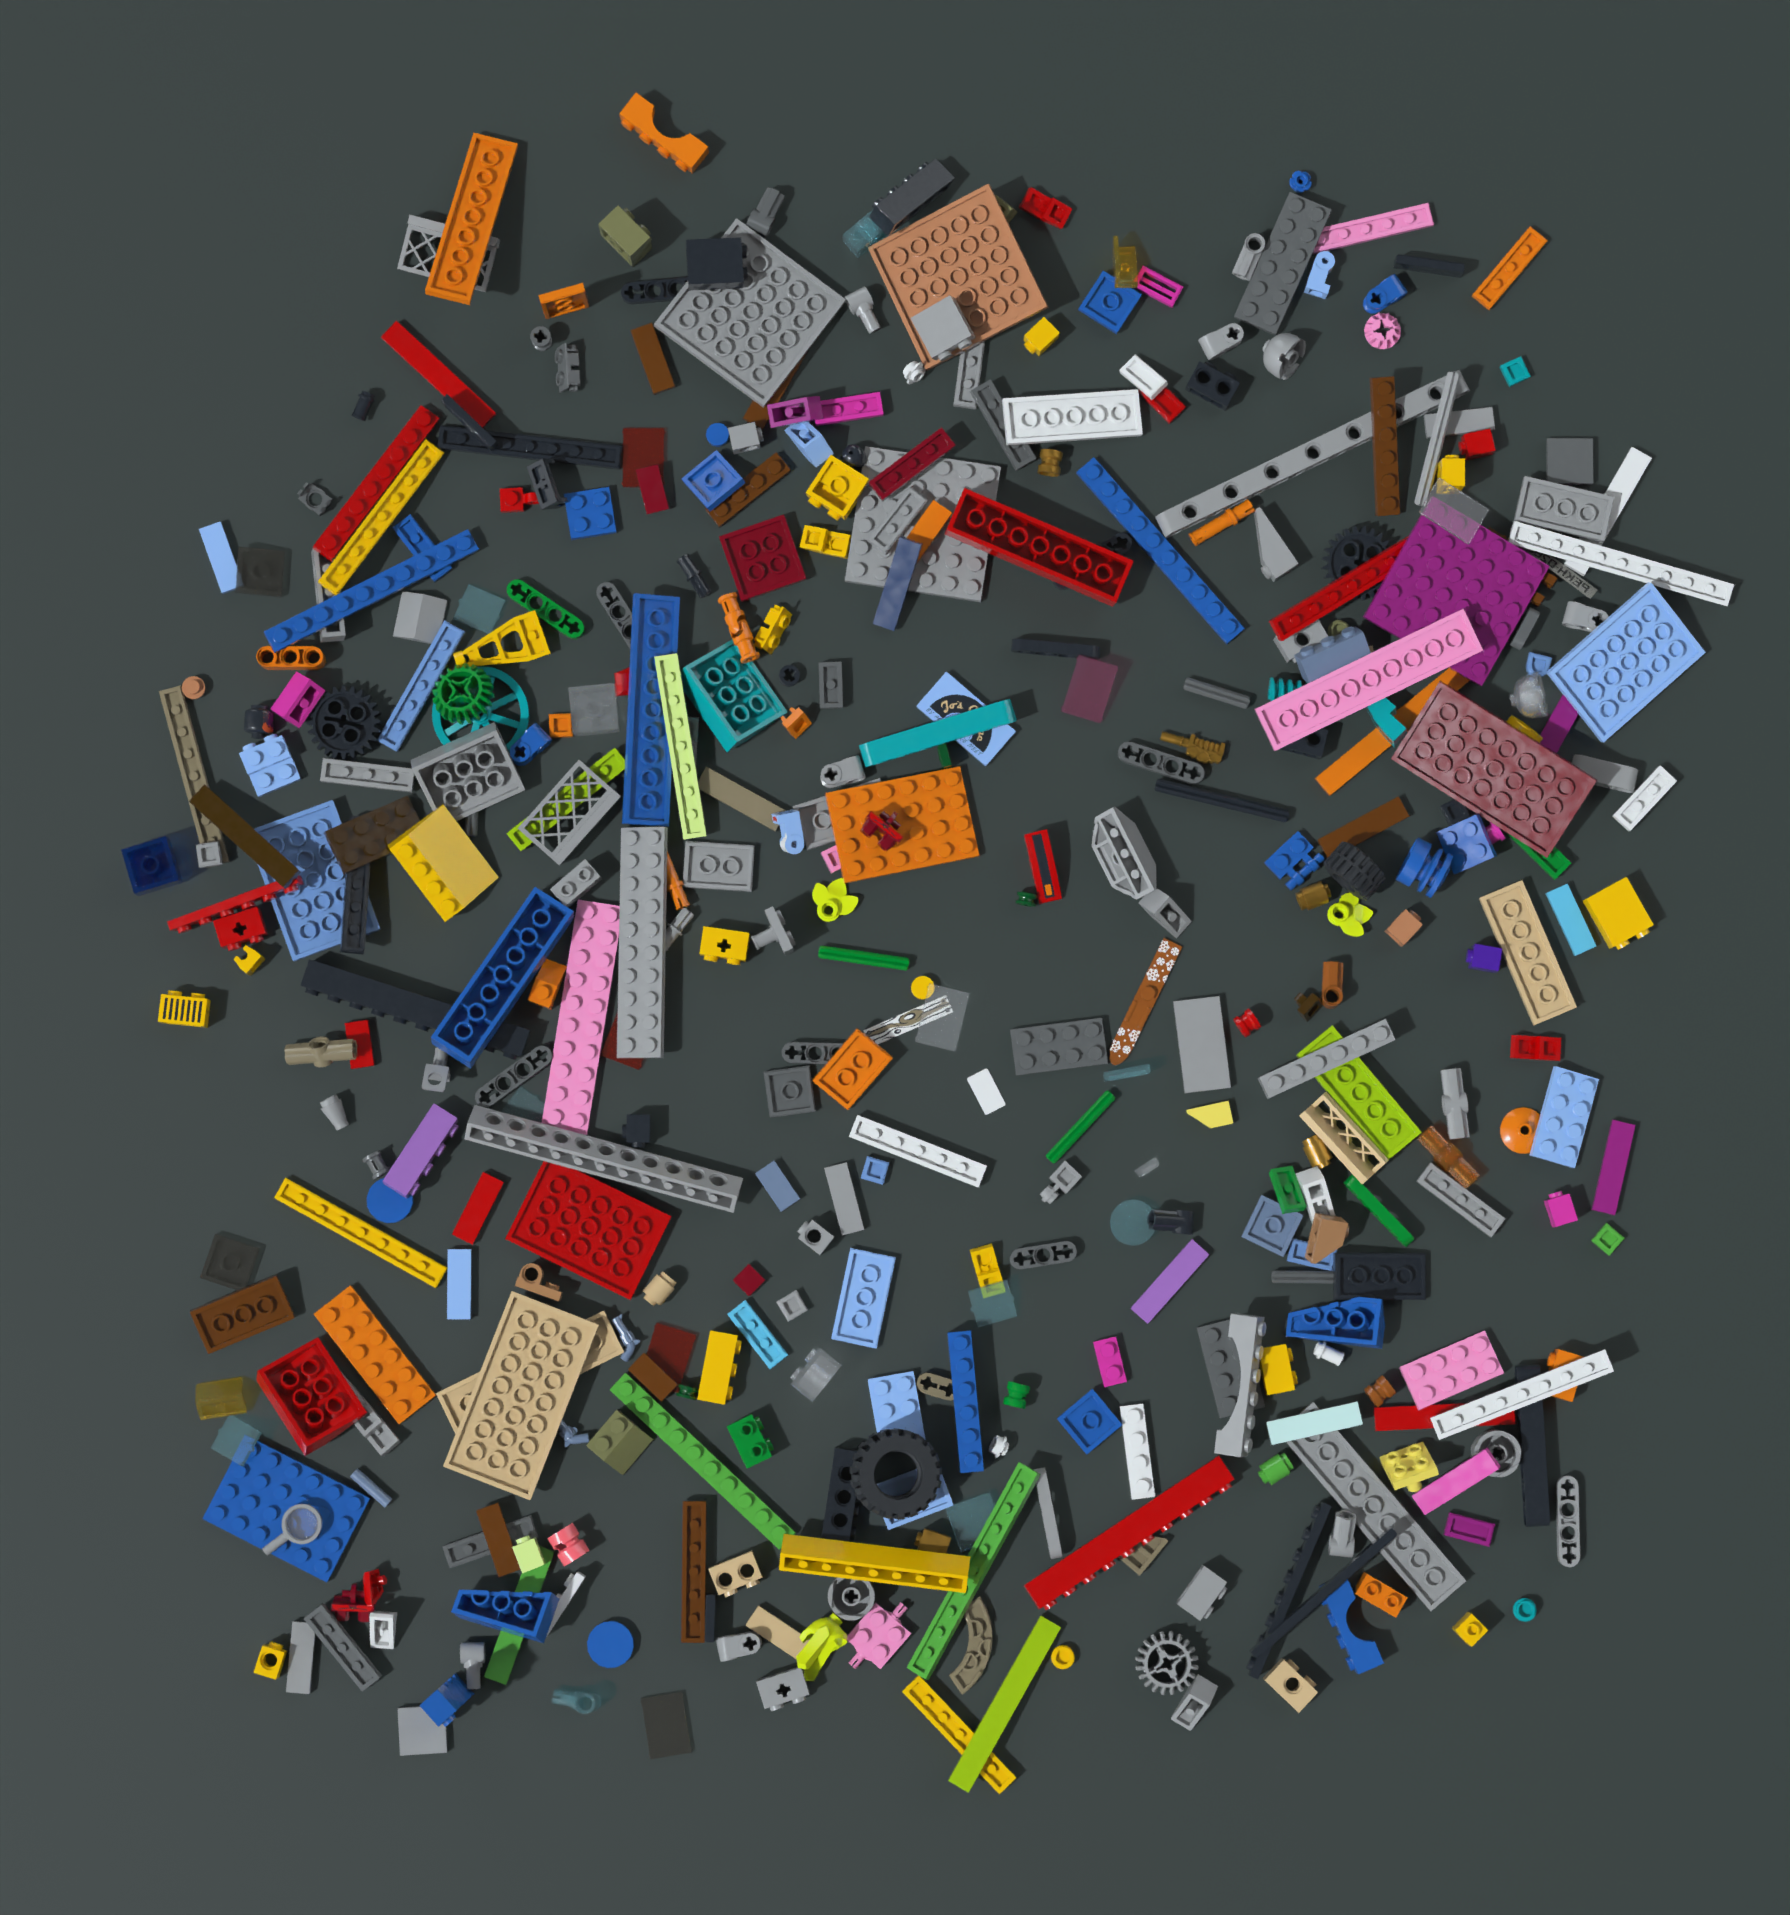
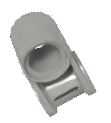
(1218, 343)
(1581, 616)
(847, 772)
(734, 1645)

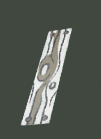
(895, 1026)

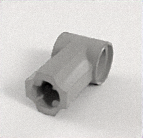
(1248, 258)
(1342, 1540)

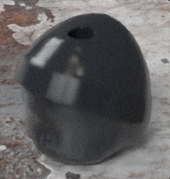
(854, 456)

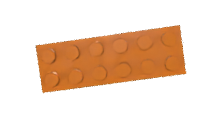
(375, 1354)

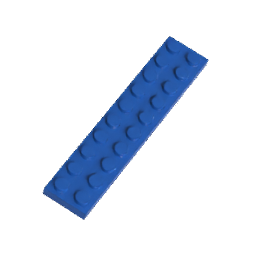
(647, 749)

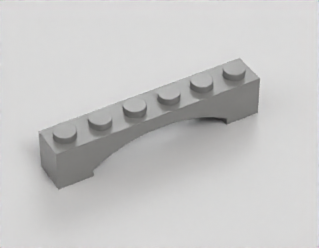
(1326, 1058)
(1247, 1335)

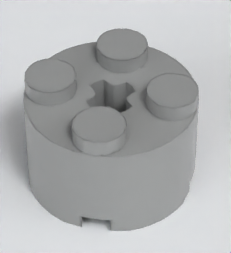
(1503, 1441)
(840, 1604)

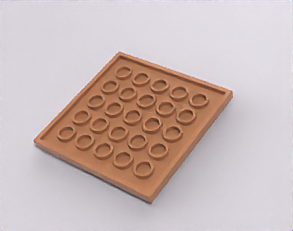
(962, 254)

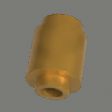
(1313, 896)
(1317, 1152)

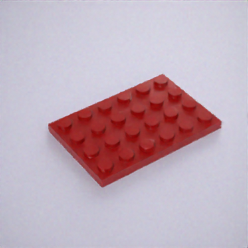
(588, 1228)

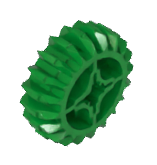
(466, 681)

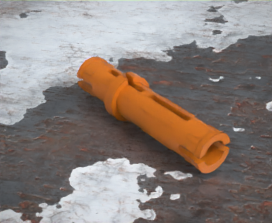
(1225, 520)
(675, 887)

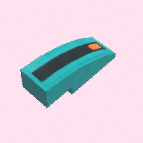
(1383, 715)

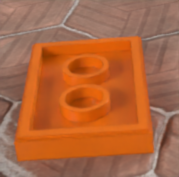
(564, 301)
(852, 1068)

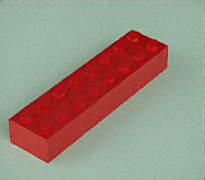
(1039, 547)

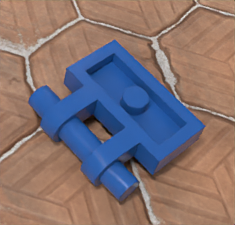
(1289, 855)

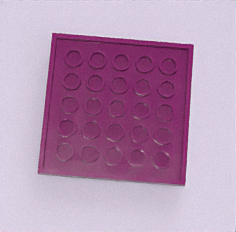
(1443, 575)

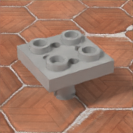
(775, 932)

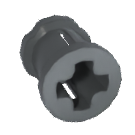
(536, 333)
(376, 1164)

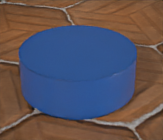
(717, 434)

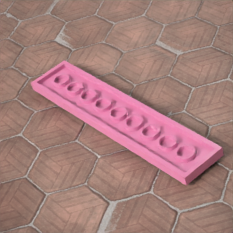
(1368, 679)
(582, 1017)

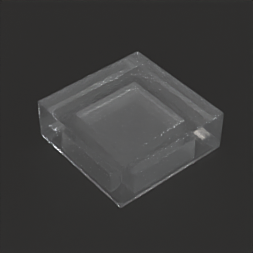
(1147, 1167)

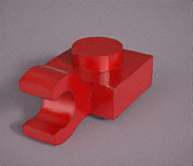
(514, 499)

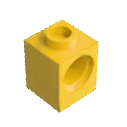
(1040, 337)
(1470, 1629)
(266, 1670)

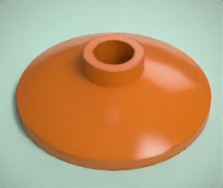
(1511, 1127)

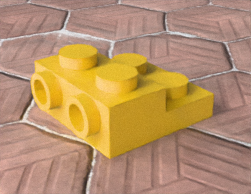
(836, 488)

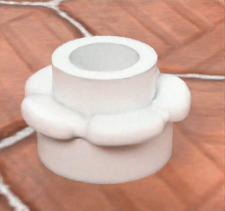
(999, 1446)

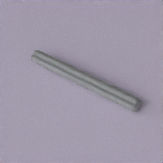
(1437, 437)

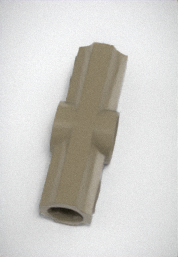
(321, 1051)

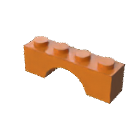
(686, 150)

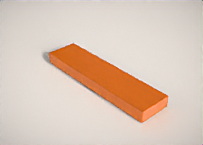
(1509, 268)

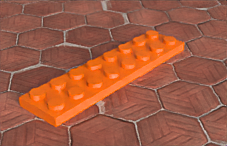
(471, 219)

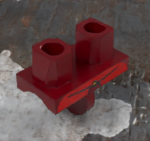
(874, 823)
(353, 1601)

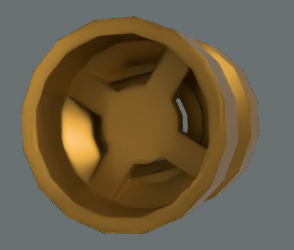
(1050, 462)

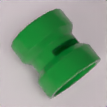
(1016, 1395)

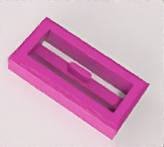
(1144, 270)

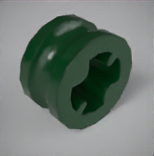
(1026, 899)
(687, 1392)

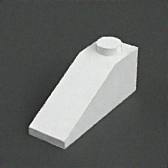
(1315, 1192)

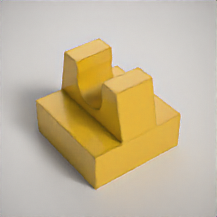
(252, 961)

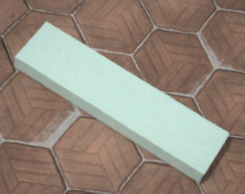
(1314, 1423)

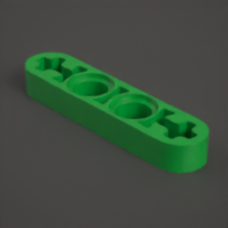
(547, 606)
(1379, 1211)

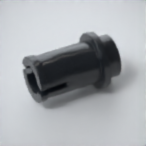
(363, 405)

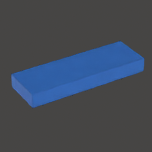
(417, 541)

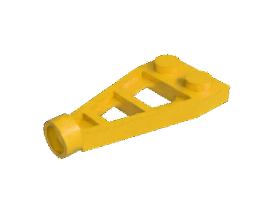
(531, 636)

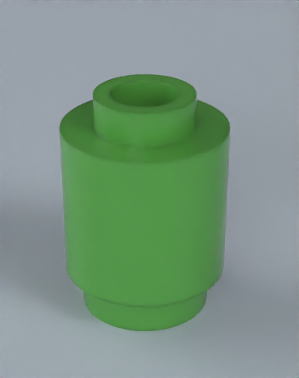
(1275, 1469)

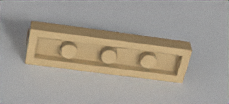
(1340, 1141)

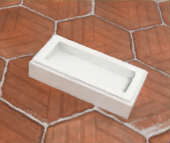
(1143, 377)

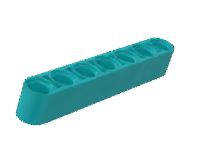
(937, 733)

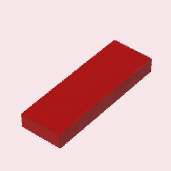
(478, 1208)

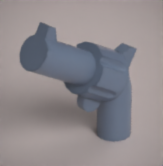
(626, 1337)
(568, 1435)

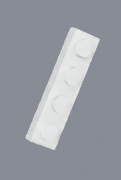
(1137, 1451)

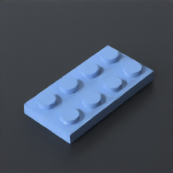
(1564, 1117)

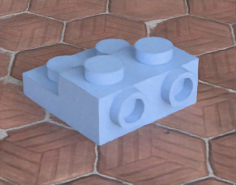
(269, 765)

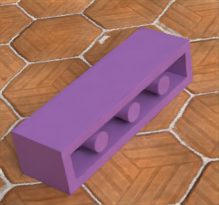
(420, 1151)

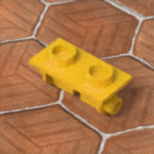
(779, 620)

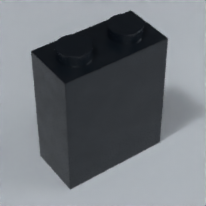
(715, 263)

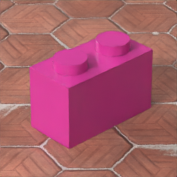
(297, 699)

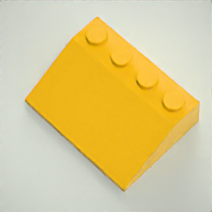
(443, 862)

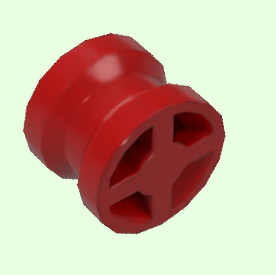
(1247, 1022)

